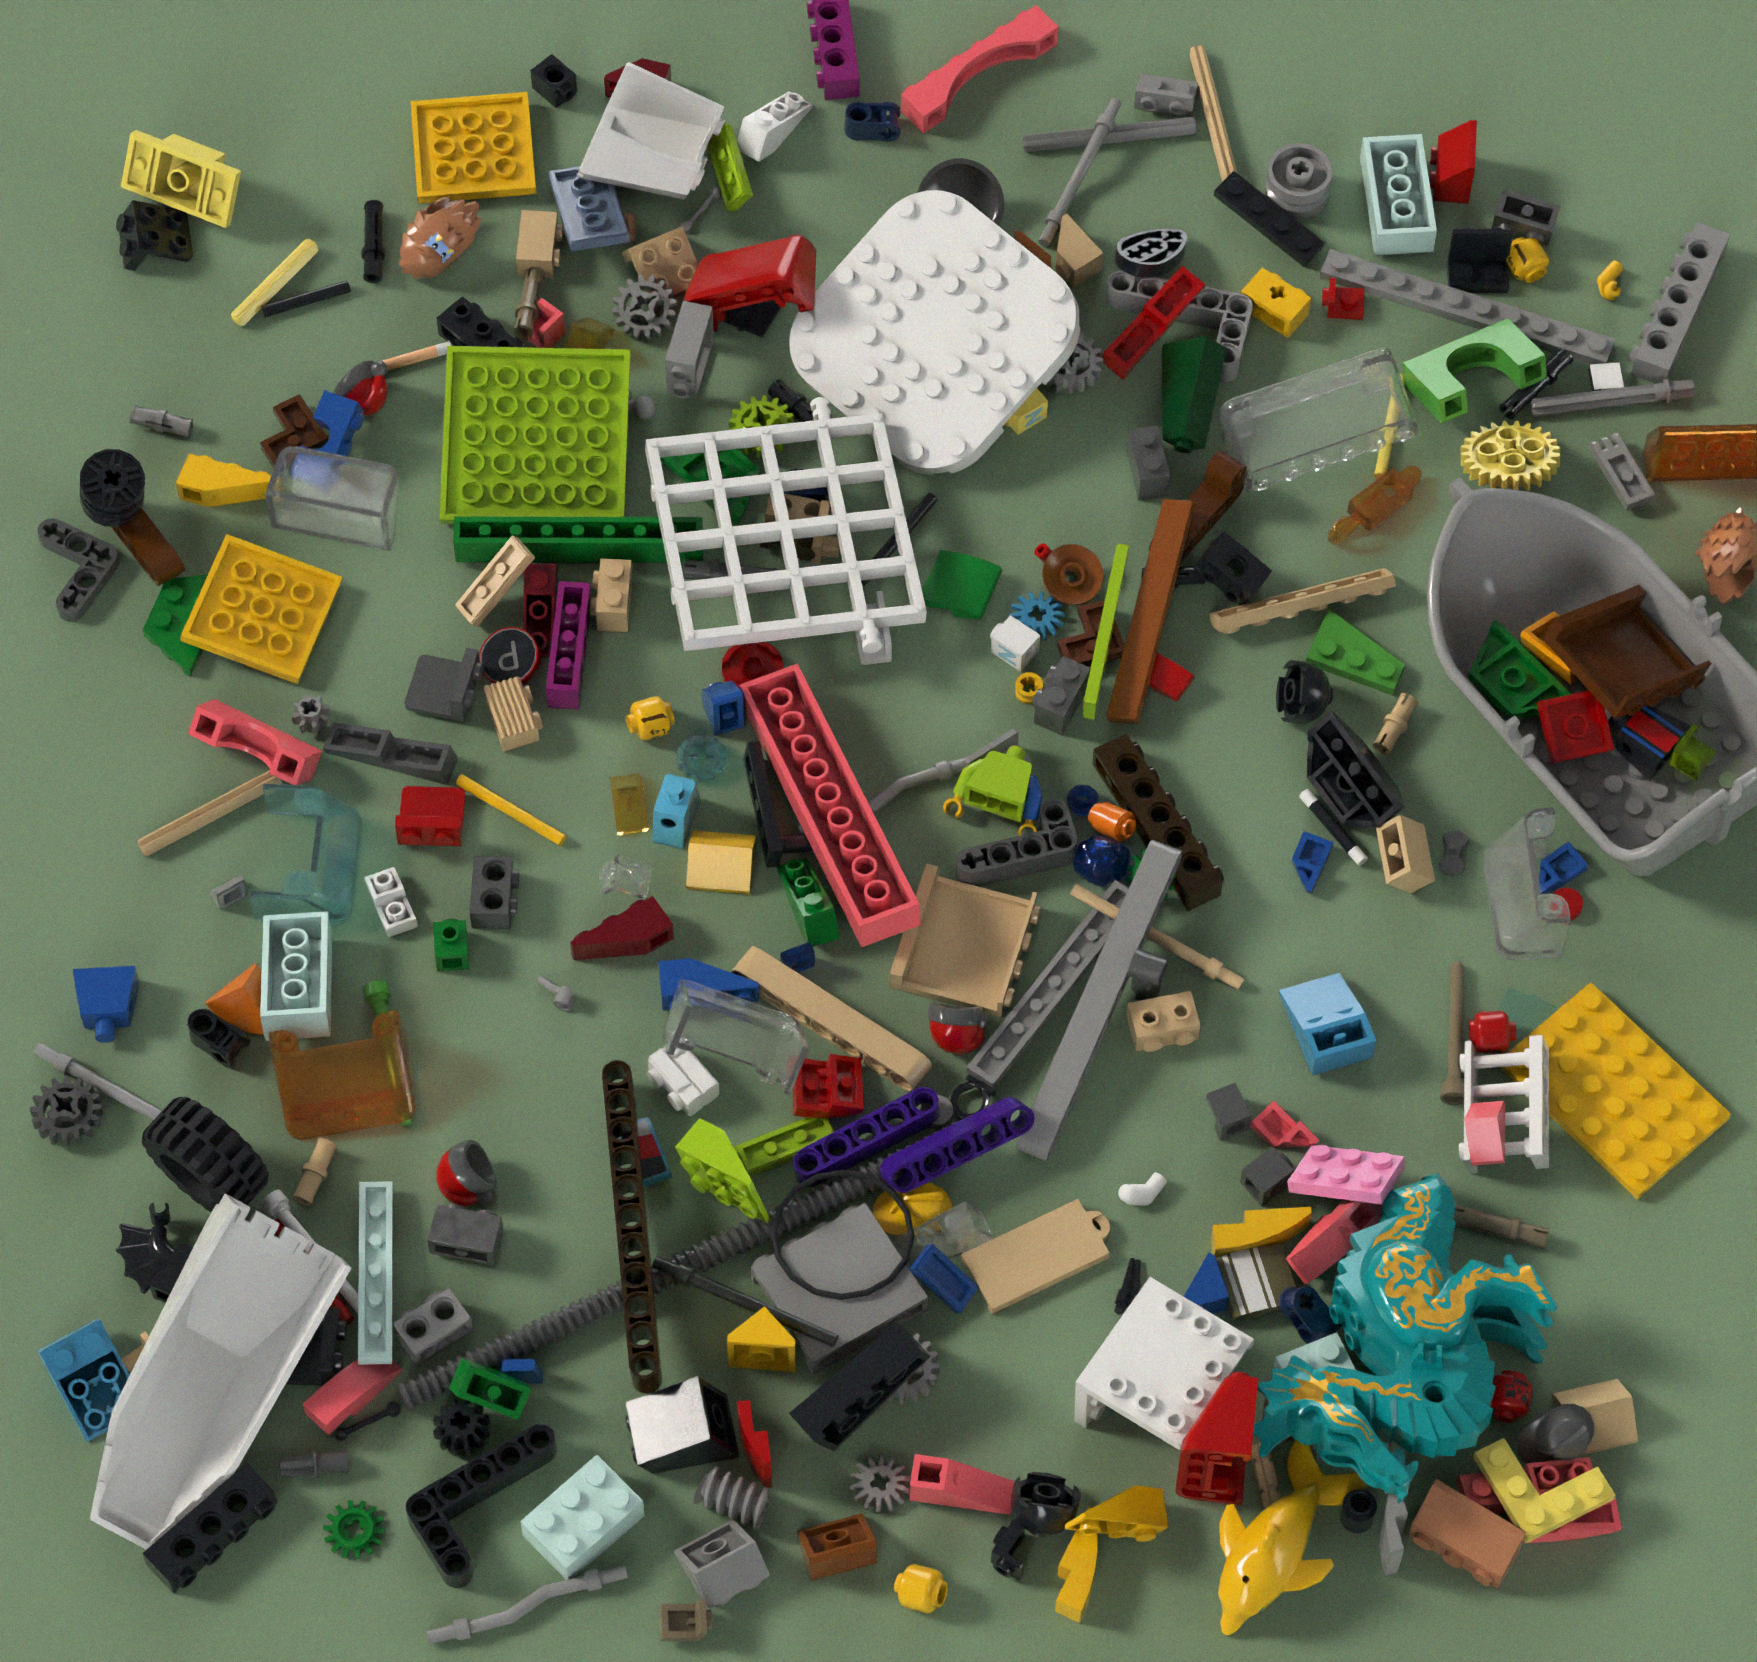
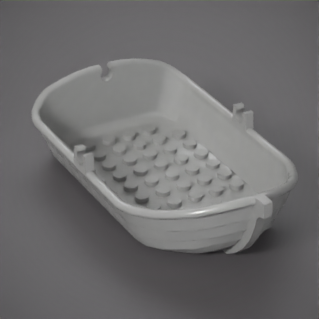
(1531, 555)

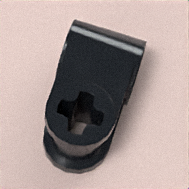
(221, 1041)

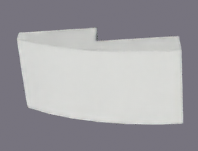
(391, 902)

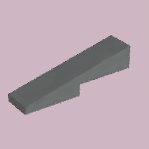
(381, 749)

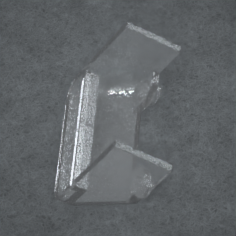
(736, 1030)

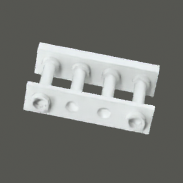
(1534, 1087)

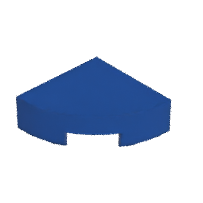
(523, 1369)

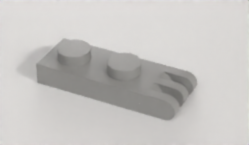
(1622, 472)

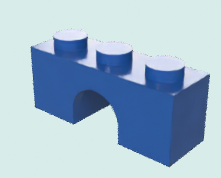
(342, 418)

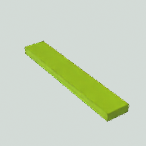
(1105, 631)

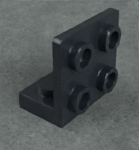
(1479, 260)

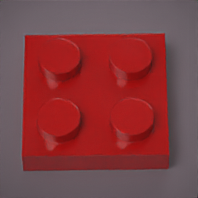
(1574, 727)

